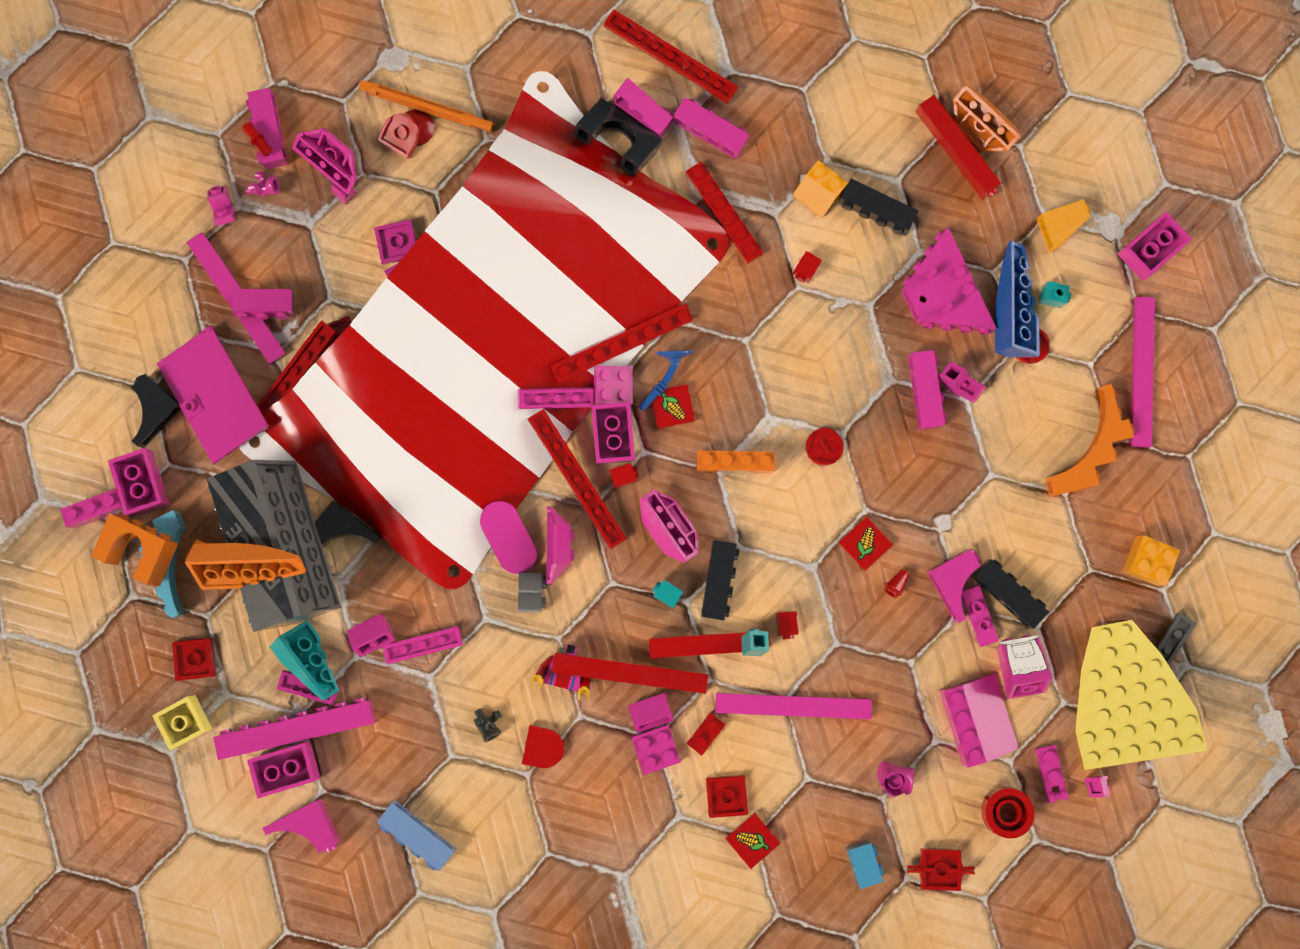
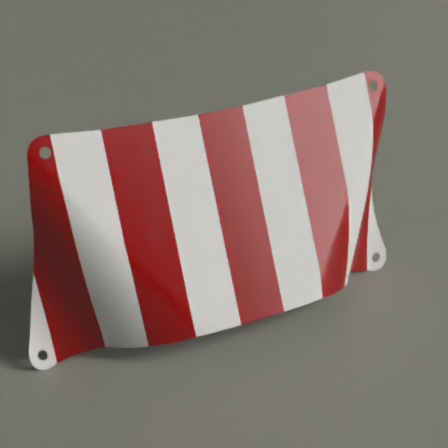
(525, 265)

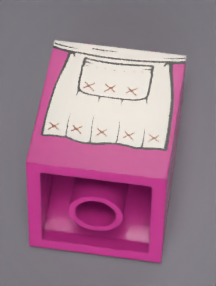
(1023, 667)

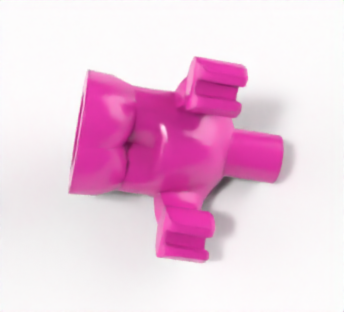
(264, 187)

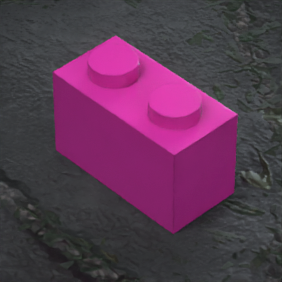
(370, 635)

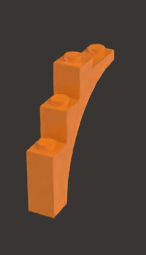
(1100, 452)

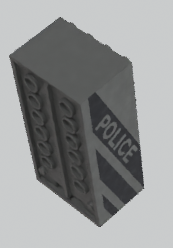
(270, 508)

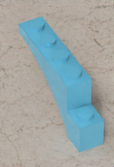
(173, 525)

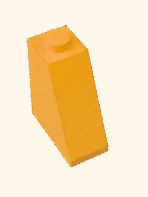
(1062, 222)

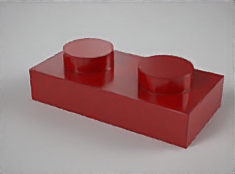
(705, 733)

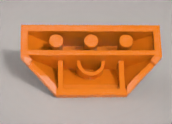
(983, 122)

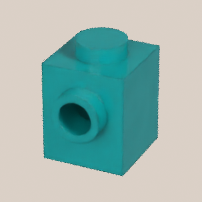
(1055, 294)
(667, 593)
(755, 643)

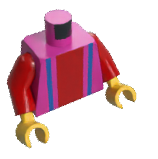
(570, 682)

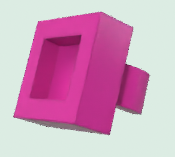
(1097, 786)

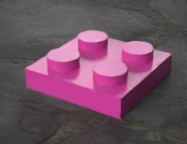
(394, 240)
(613, 384)
(655, 749)

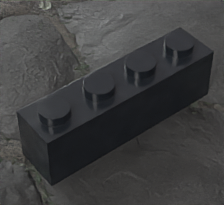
(878, 207)
(719, 579)
(1010, 593)

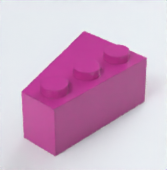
(642, 108)

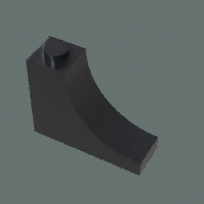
(157, 409)
(339, 522)

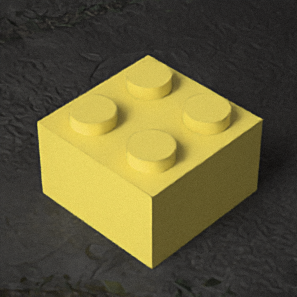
(182, 722)

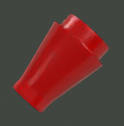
(896, 585)

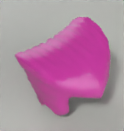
(895, 779)

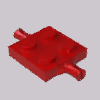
(940, 869)

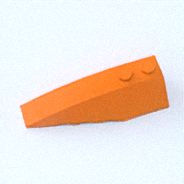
(239, 564)

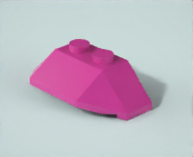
(328, 156)
(669, 526)
(558, 545)

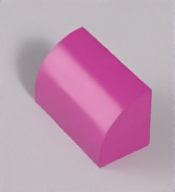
(650, 713)

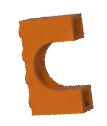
(156, 547)

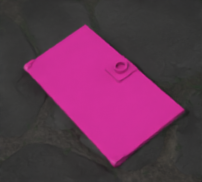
(212, 395)

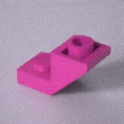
(221, 205)

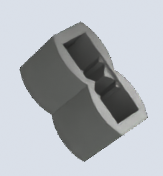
(530, 592)

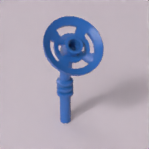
(674, 358)

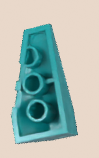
(303, 656)

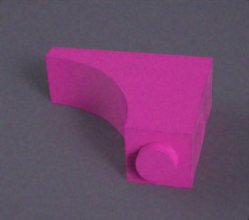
(950, 580)
(312, 823)

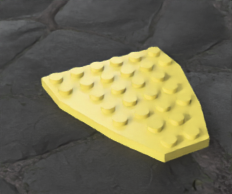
(1131, 702)

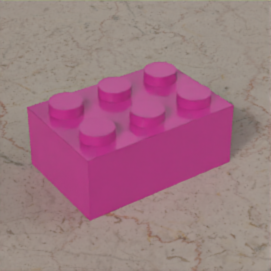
(1154, 246)
(613, 433)
(138, 482)
(283, 769)

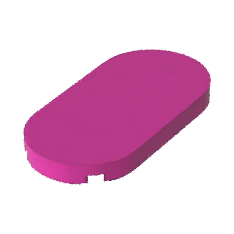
(508, 537)

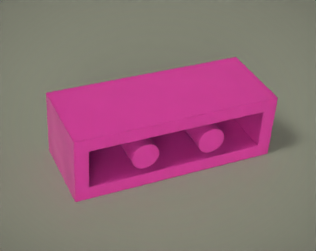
(262, 303)
(91, 509)

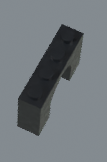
(606, 117)

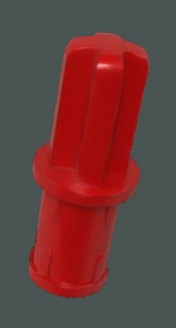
(257, 139)

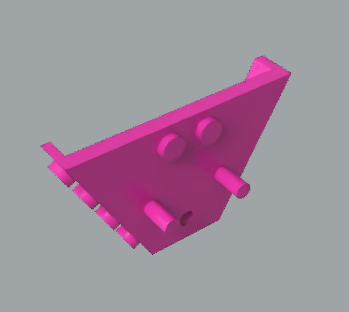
(948, 289)

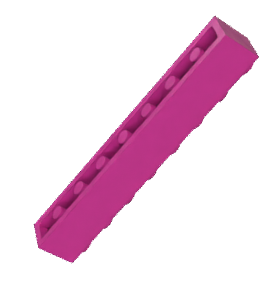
(296, 729)

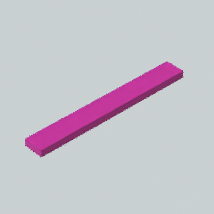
(225, 283)
(1142, 371)
(793, 706)

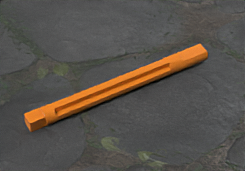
(426, 106)

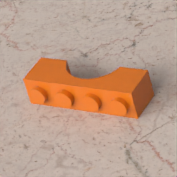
(735, 461)

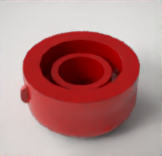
(1022, 818)

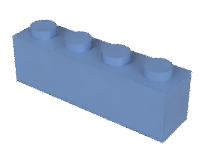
(416, 835)

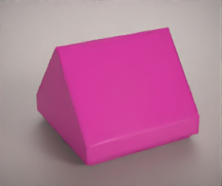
(341, 194)

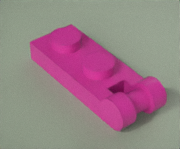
(1051, 773)

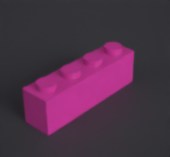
(266, 121)
(710, 128)
(926, 390)

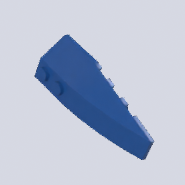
(1014, 313)

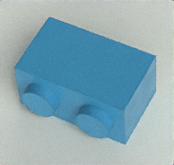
(864, 864)

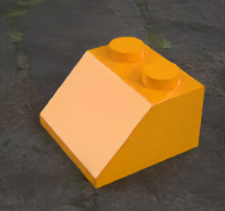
(820, 189)

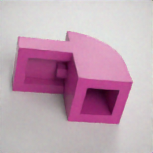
(959, 383)

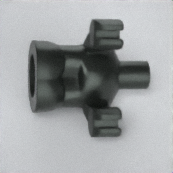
(486, 725)

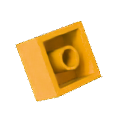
(1151, 560)

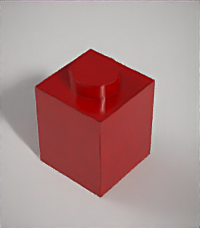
(807, 267)
(624, 475)
(787, 624)

